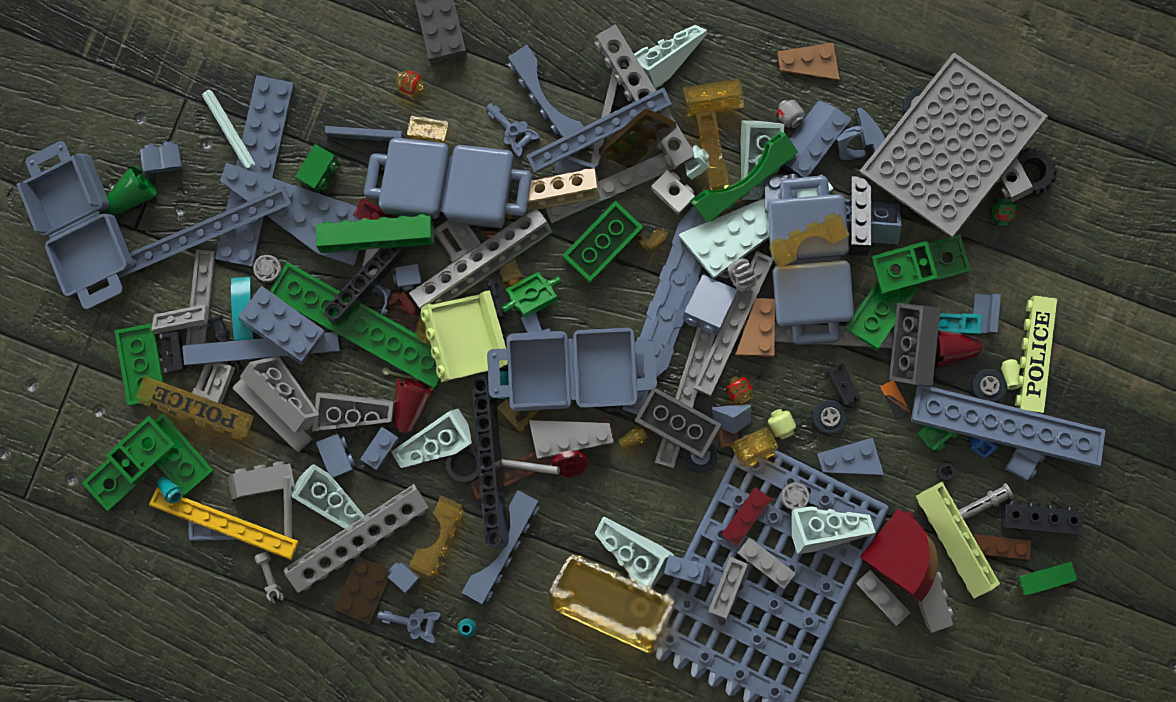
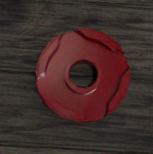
(570, 463)

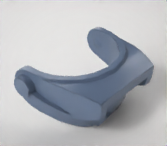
(844, 139)
(385, 293)

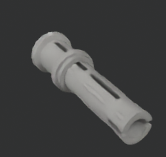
(994, 498)

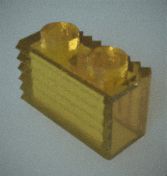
(754, 447)

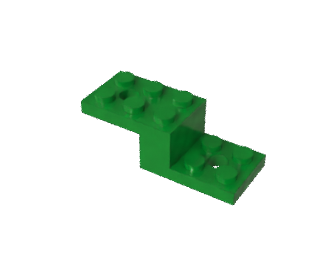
(920, 264)
(128, 463)

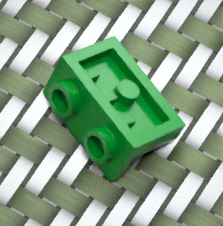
(935, 438)

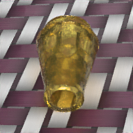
(634, 437)

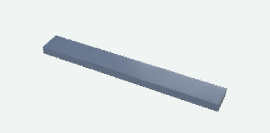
(596, 131)
(247, 350)

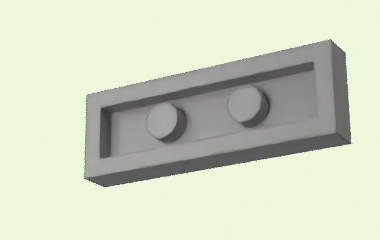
(180, 319)
(766, 563)
(727, 587)
(883, 597)

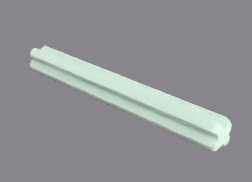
(228, 130)

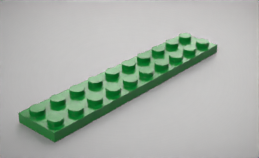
(361, 327)

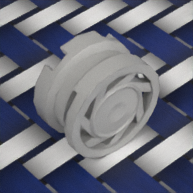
(267, 268)
(795, 496)

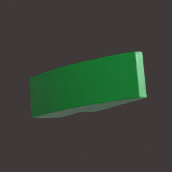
(1046, 578)

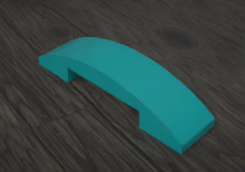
(240, 296)
(961, 323)

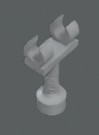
(272, 589)

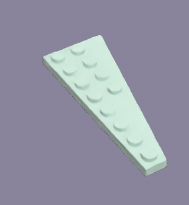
(732, 235)

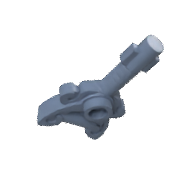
(513, 130)
(414, 623)

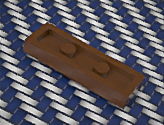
(1003, 546)

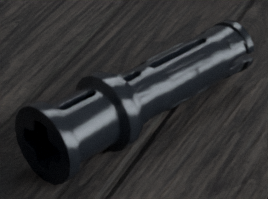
(222, 335)

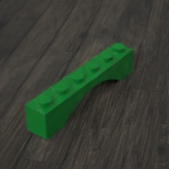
(775, 154)

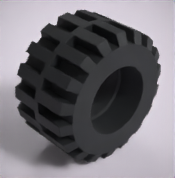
(1046, 168)

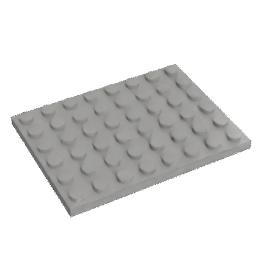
(953, 145)

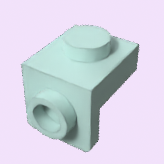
(698, 163)

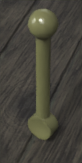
(386, 371)

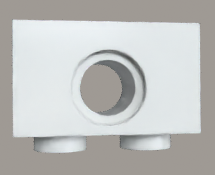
(678, 202)

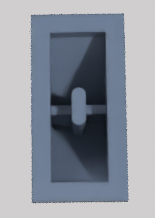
(732, 417)

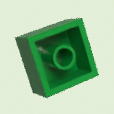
(317, 169)

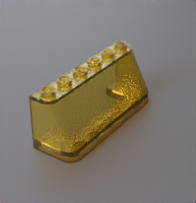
(611, 603)

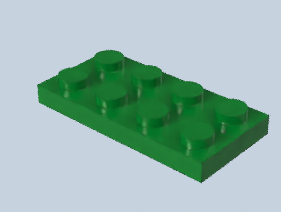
(878, 314)
(138, 358)
(183, 462)

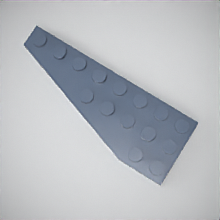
(299, 217)

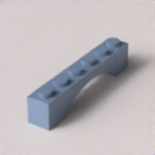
(526, 66)
(520, 511)

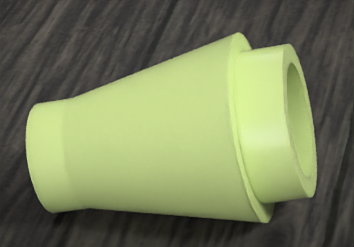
(1011, 373)

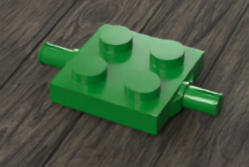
(531, 294)

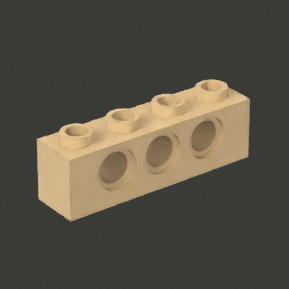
(569, 191)

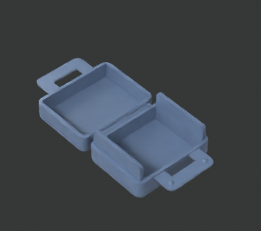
(467, 186)
(67, 208)
(817, 283)
(552, 370)

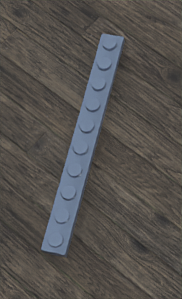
(209, 229)

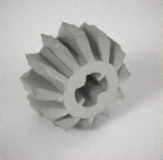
(742, 275)

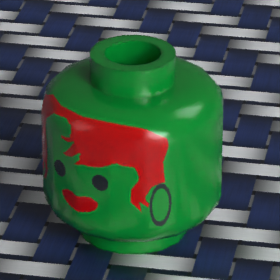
(1003, 211)

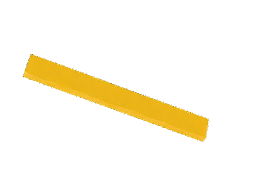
(227, 525)

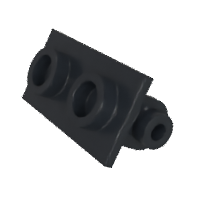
(498, 295)

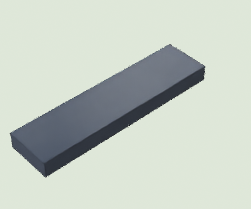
(361, 133)

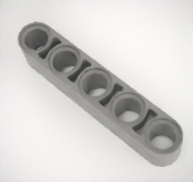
(295, 440)

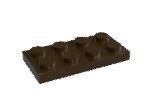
(637, 138)

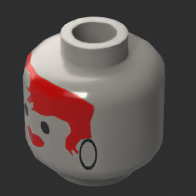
(790, 113)

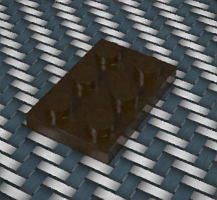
(363, 590)

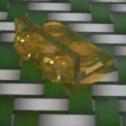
(427, 129)

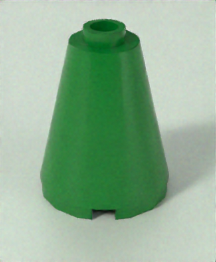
(130, 191)

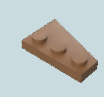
(811, 60)
(759, 330)

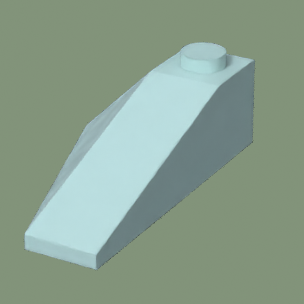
(668, 55)
(753, 139)
(440, 439)
(324, 495)
(822, 529)
(638, 555)

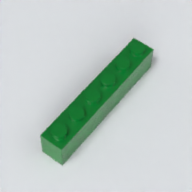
(375, 233)

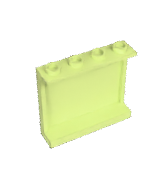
(462, 335)

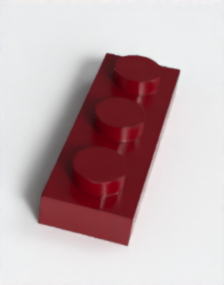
(746, 516)

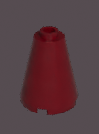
(955, 347)
(409, 403)

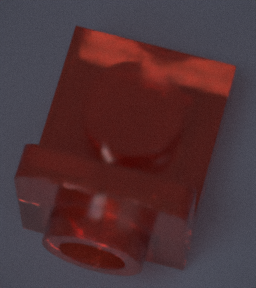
(406, 304)

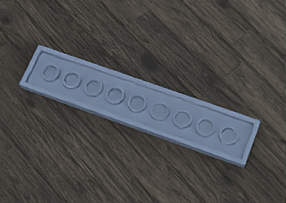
(263, 141)
(1008, 425)

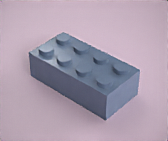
(281, 325)

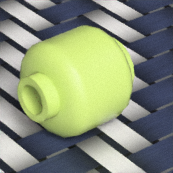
(781, 424)

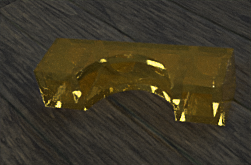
(709, 141)
(785, 250)
(427, 559)

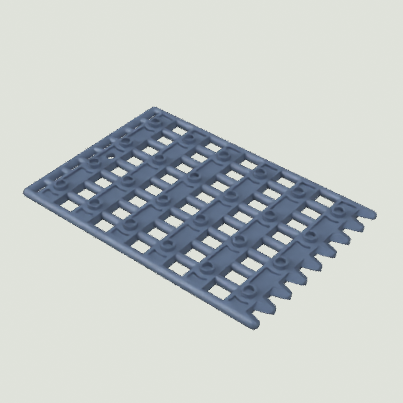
(720, 665)

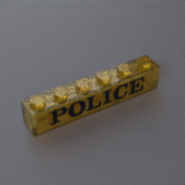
(194, 406)

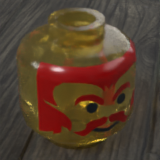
(409, 83)
(739, 390)

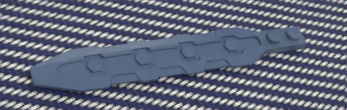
(668, 306)

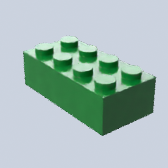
(602, 242)

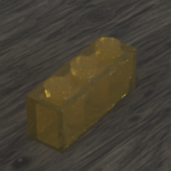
(713, 96)

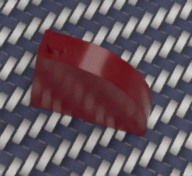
(904, 555)

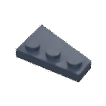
(852, 459)

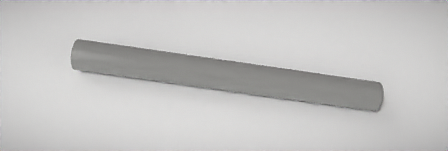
(528, 466)
(287, 506)

